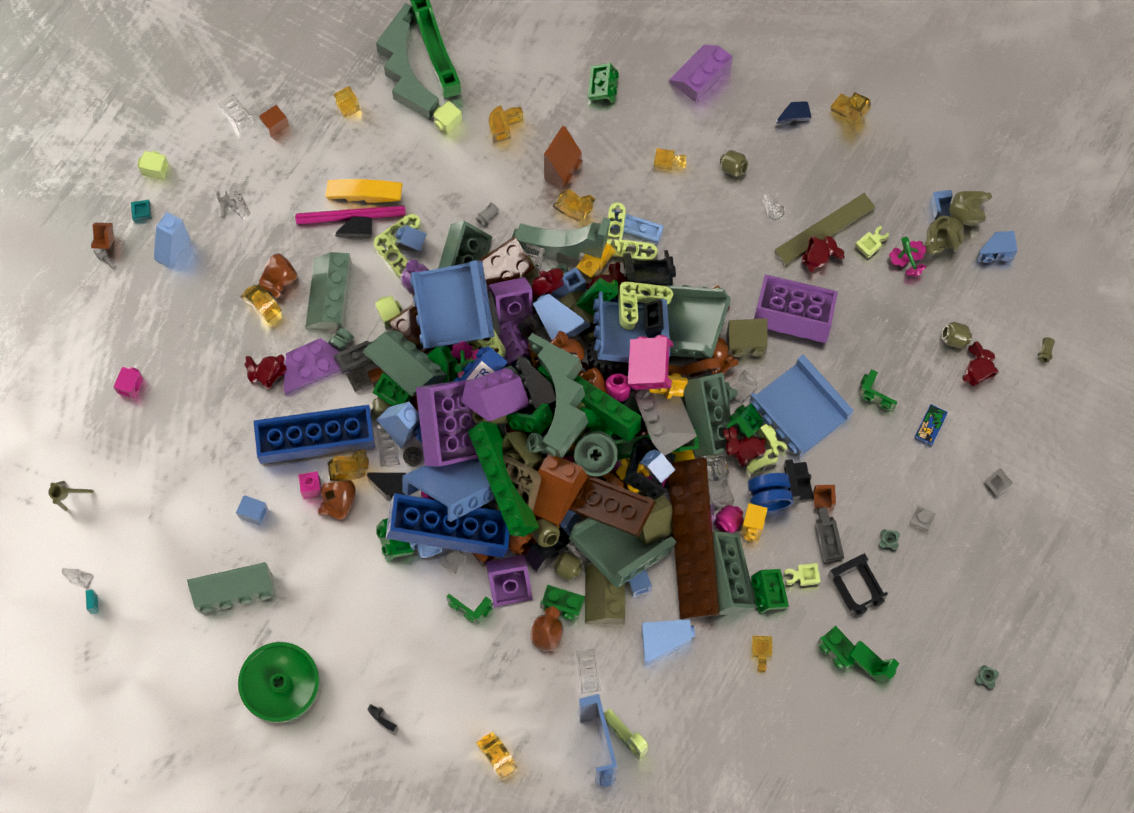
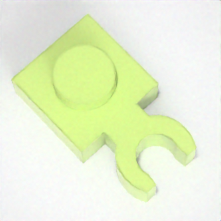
(871, 243)
(807, 575)

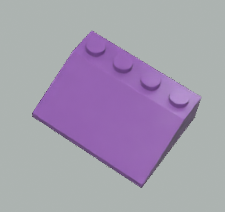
(796, 308)
(445, 424)

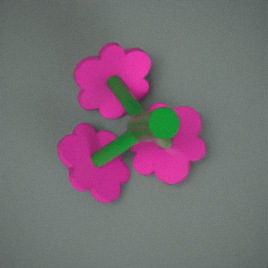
(914, 251)
(461, 352)

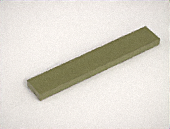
(826, 227)

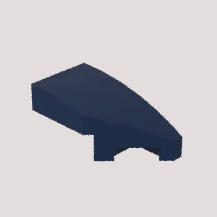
(795, 112)

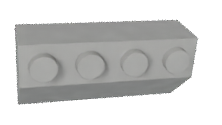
(665, 420)

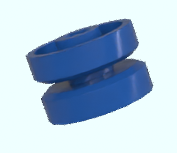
(771, 491)

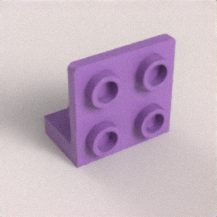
(513, 341)

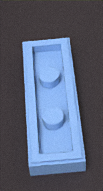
(639, 228)

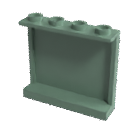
(696, 320)
(616, 552)

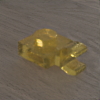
(666, 159)
(762, 649)

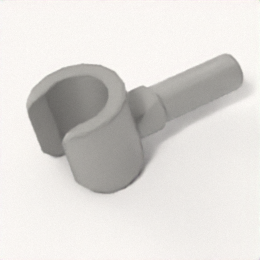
(221, 200)
(103, 256)

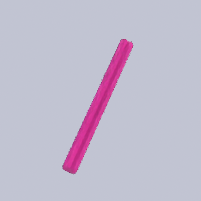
(345, 215)

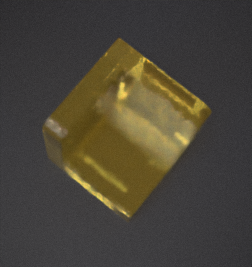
(346, 102)

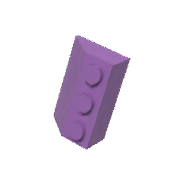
(702, 71)
(495, 394)

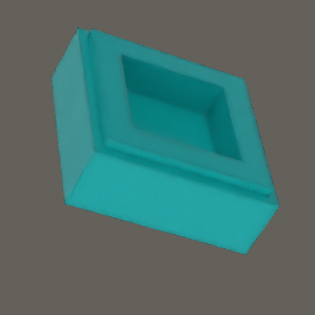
(141, 210)
(91, 601)

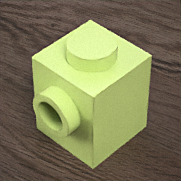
(447, 117)
(153, 164)
(387, 309)

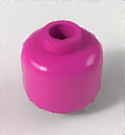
(618, 387)
(729, 519)

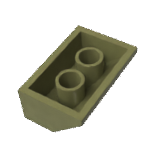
(602, 599)

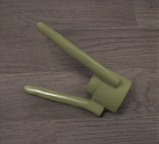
(60, 492)

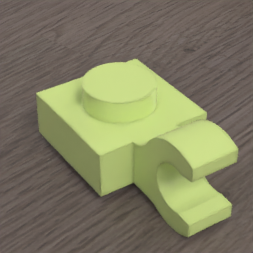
(769, 434)
(756, 466)

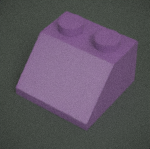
(512, 299)
(509, 580)

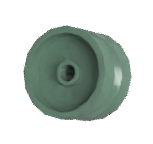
(593, 464)

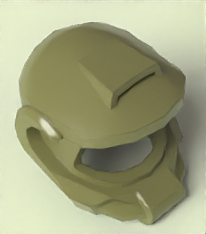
(966, 207)
(944, 234)

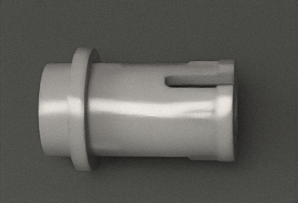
(484, 217)

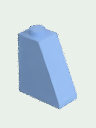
(170, 239)
(558, 317)
(400, 422)
(665, 638)

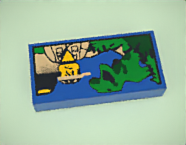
(931, 425)

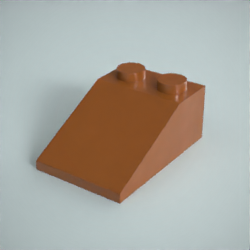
(562, 159)
(558, 488)

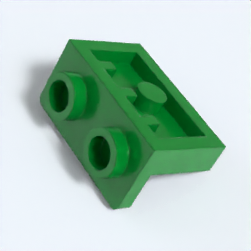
(603, 82)
(608, 290)
(390, 391)
(747, 419)
(391, 548)
(769, 590)
(566, 602)
(837, 647)

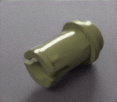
(1045, 353)

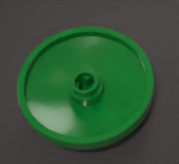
(278, 682)

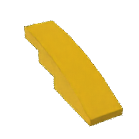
(364, 189)

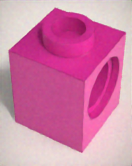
(128, 382)
(310, 485)

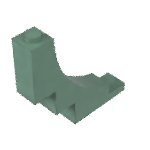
(394, 46)
(586, 240)
(568, 420)

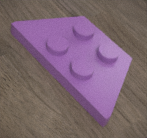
(309, 365)

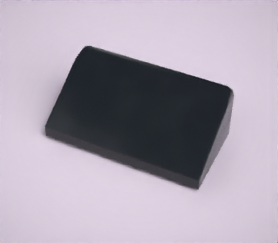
(653, 318)

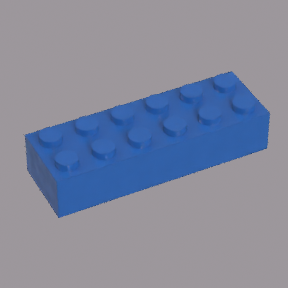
(314, 434)
(427, 523)

